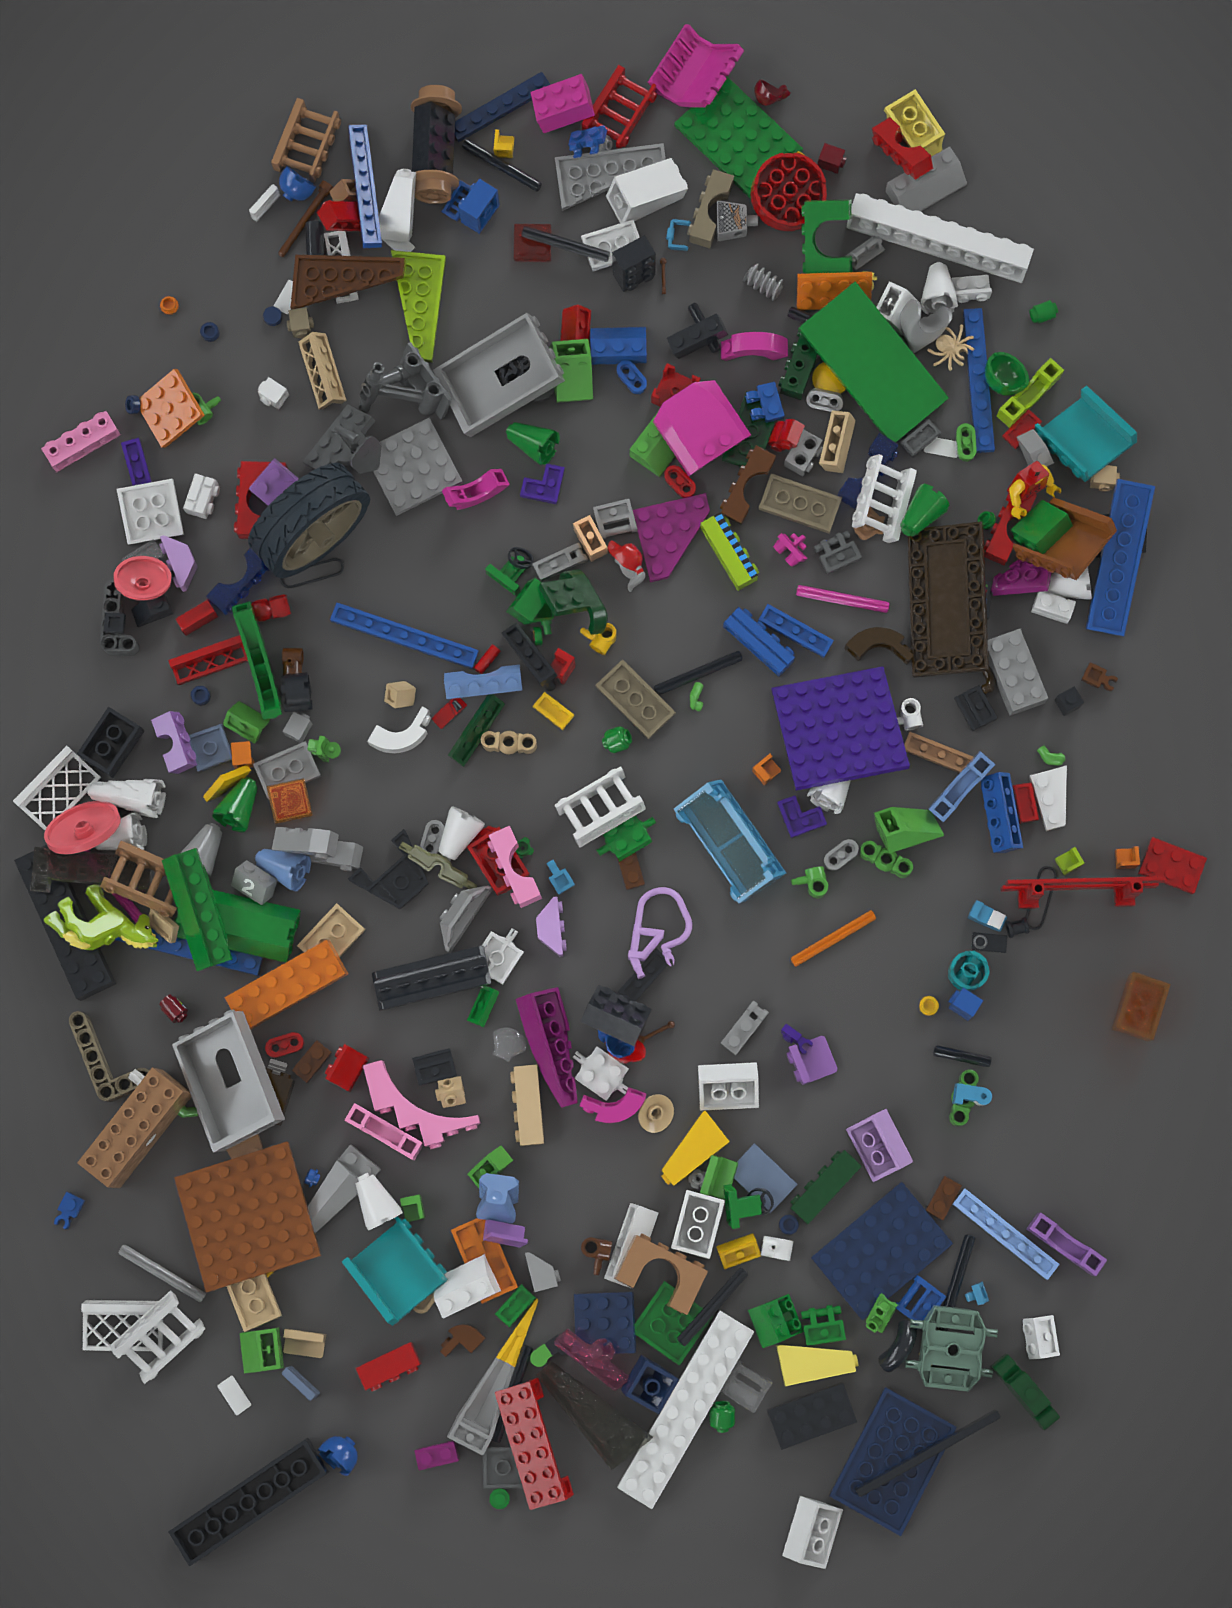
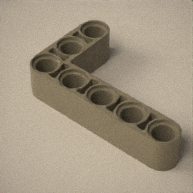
(100, 1063)

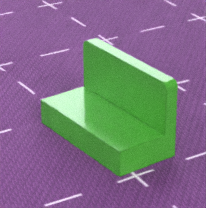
(245, 721)
(719, 1173)

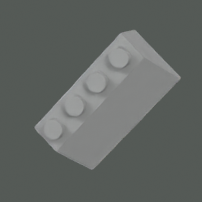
(931, 187)

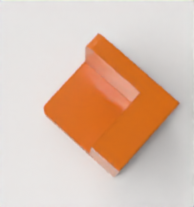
(241, 754)
(766, 769)
(1127, 858)

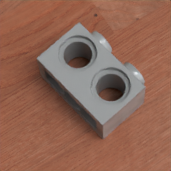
(802, 452)

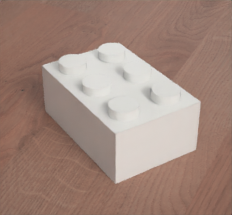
(697, 1224)

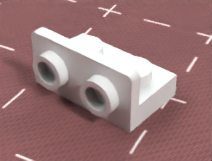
(972, 288)
(1040, 1337)

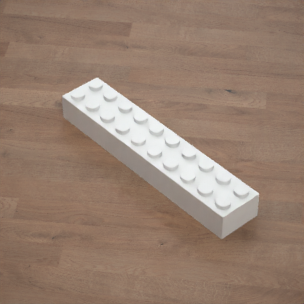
(940, 237)
(685, 1409)

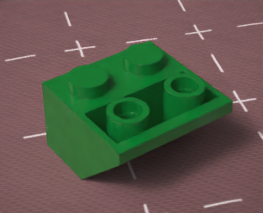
(775, 1321)

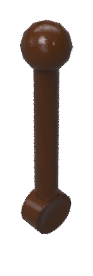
(663, 261)
(670, 1024)

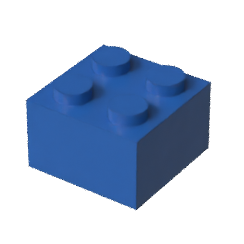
(478, 205)

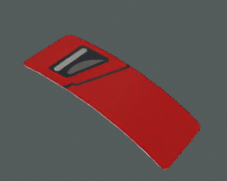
(448, 712)

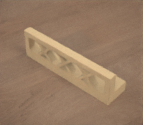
(325, 367)

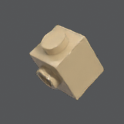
(1105, 478)

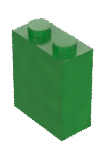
(1041, 527)

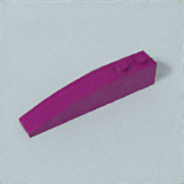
(547, 1035)

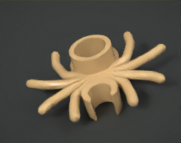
(951, 347)

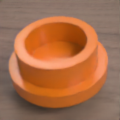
(169, 305)

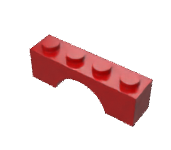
(913, 160)
(1000, 545)

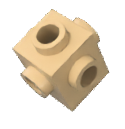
(451, 1092)

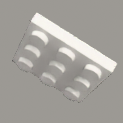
(150, 511)

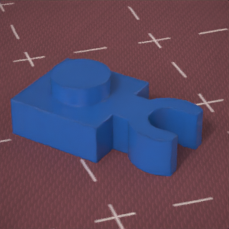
(70, 1207)

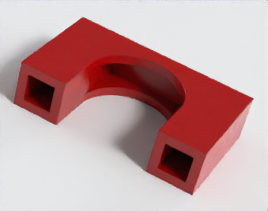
(246, 518)

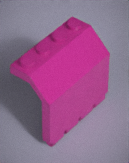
(694, 69)

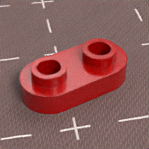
(680, 482)
(284, 1044)

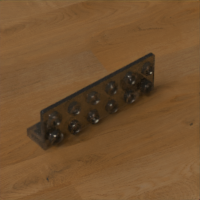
(81, 868)

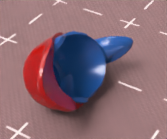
(623, 1051)

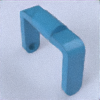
(670, 234)

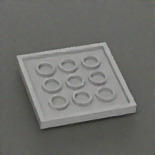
(415, 467)

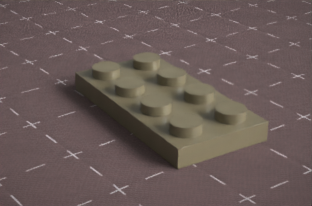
(800, 503)
(635, 699)

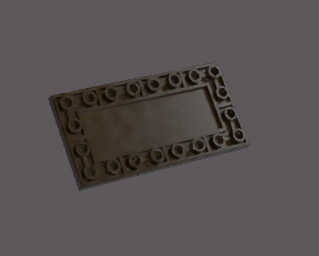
(948, 600)

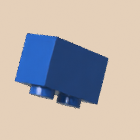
(964, 1003)

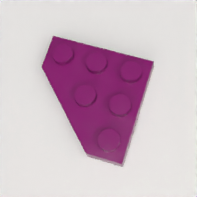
(1021, 578)

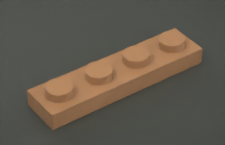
(936, 752)

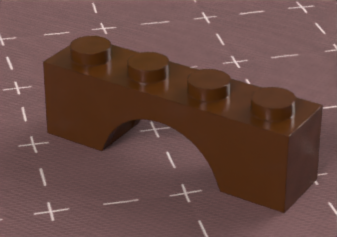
(759, 463)

